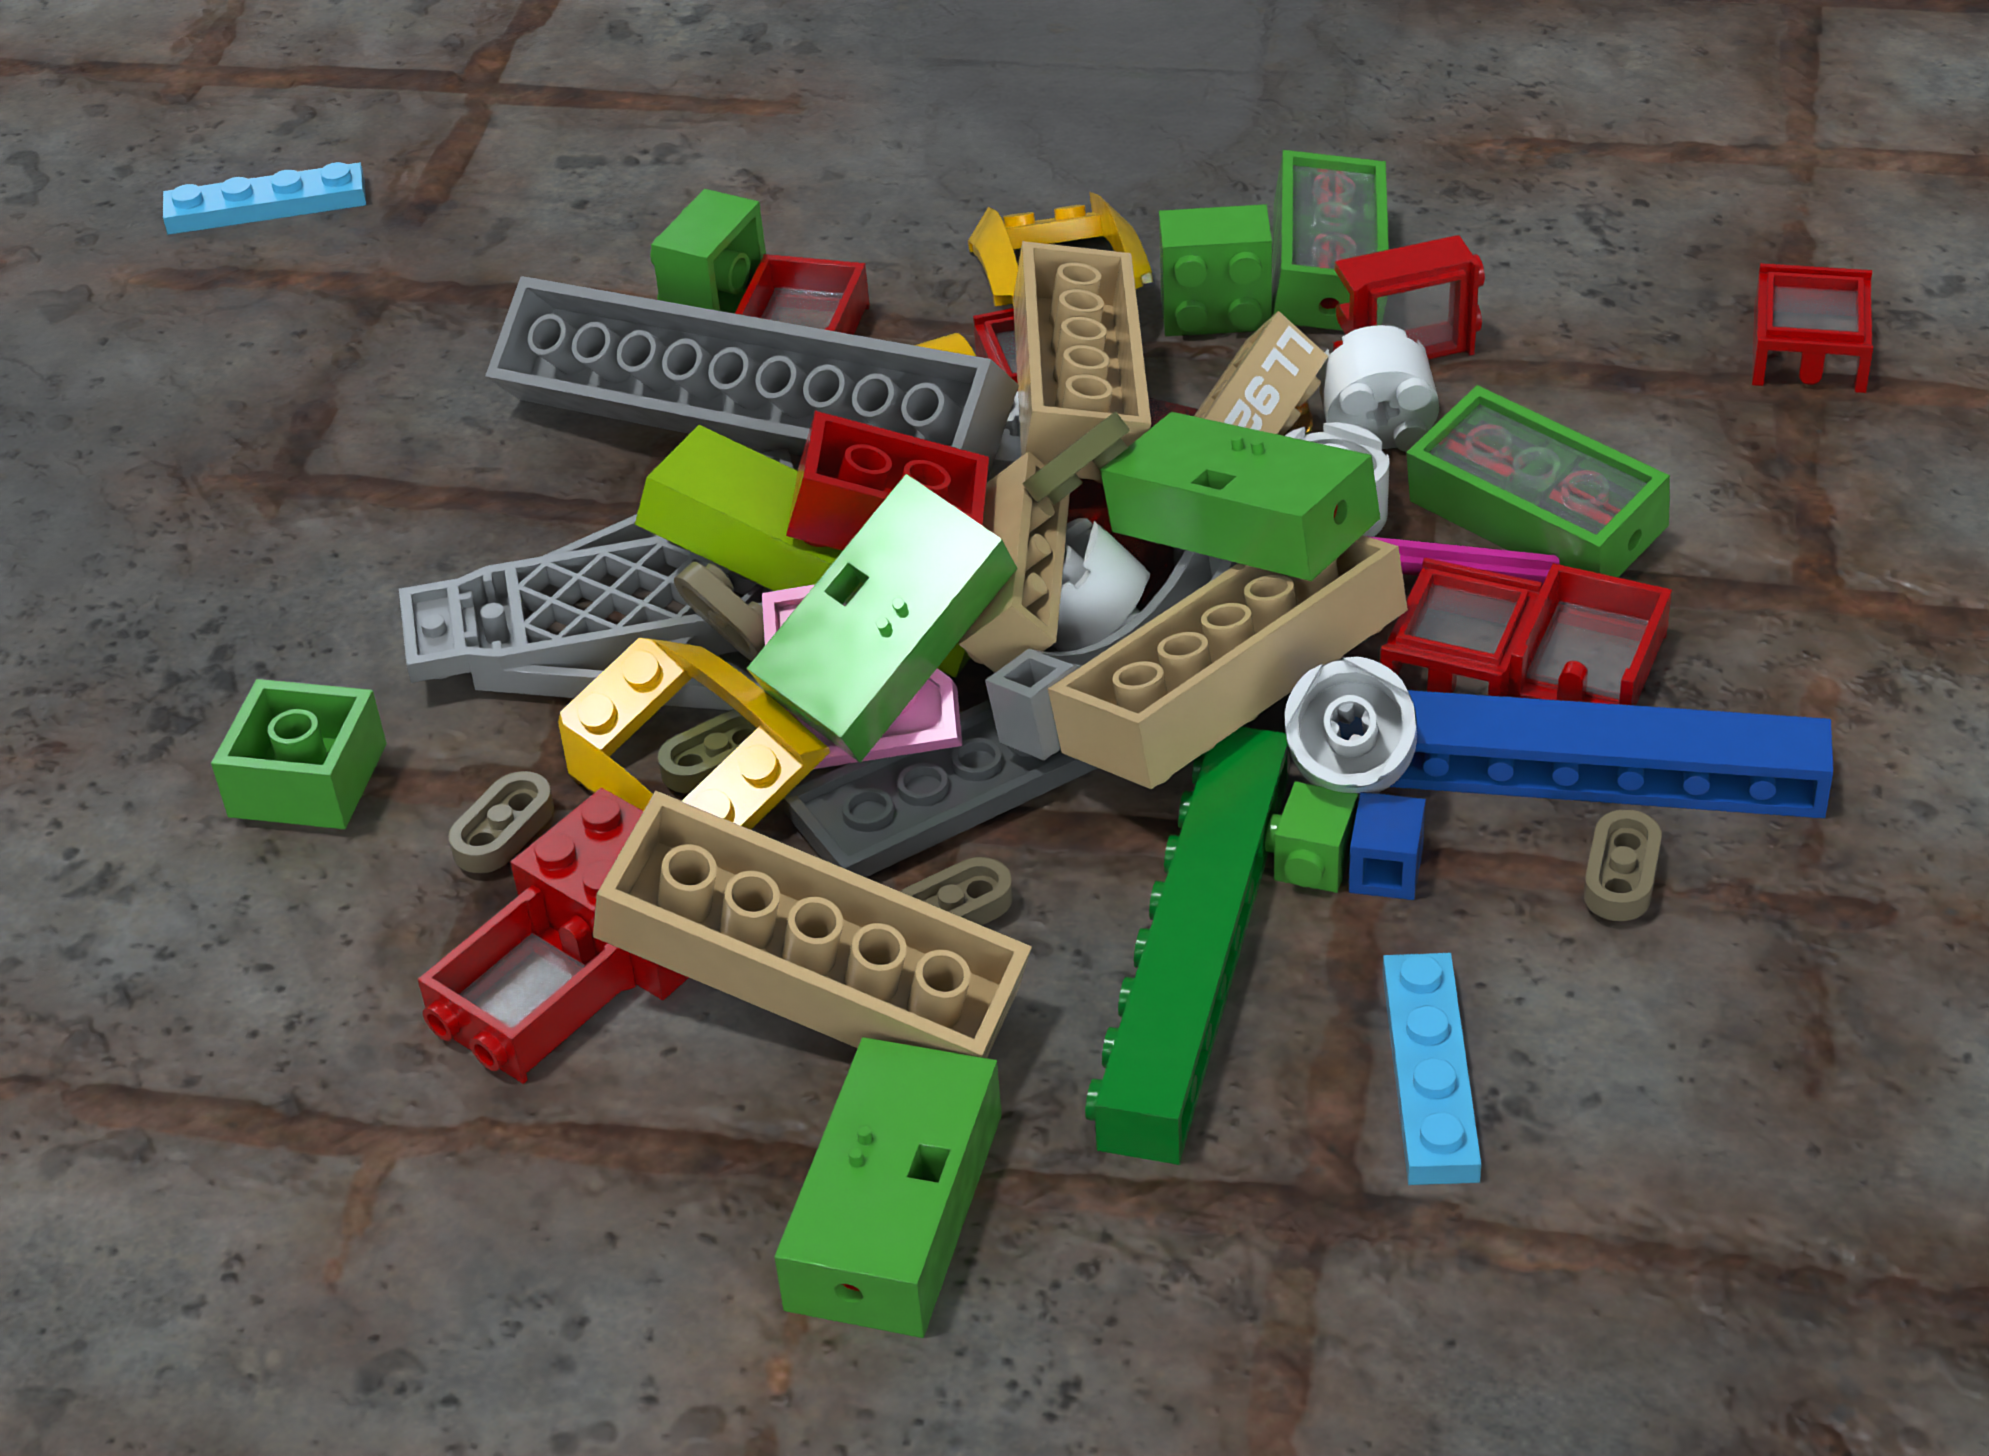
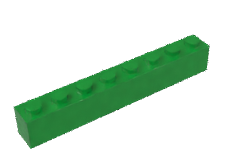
(1190, 951)

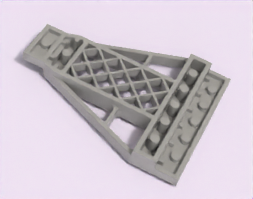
(483, 628)

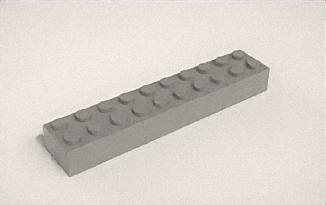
(737, 372)

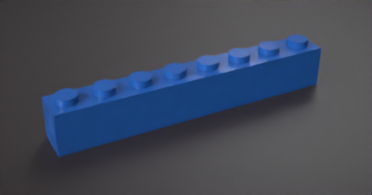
(1619, 754)

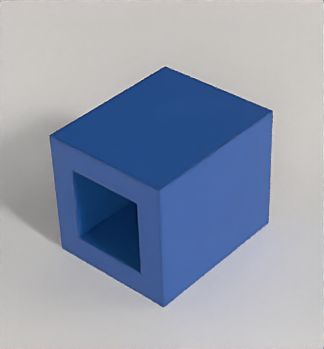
(1387, 846)

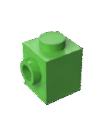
(1312, 837)

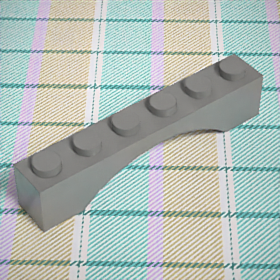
(1021, 687)

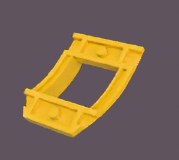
(995, 240)
(639, 684)

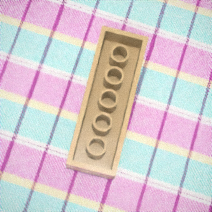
(1076, 348)
(1220, 661)
(804, 935)

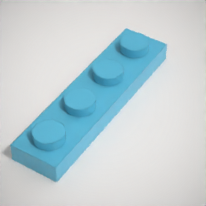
(263, 198)
(1431, 1070)

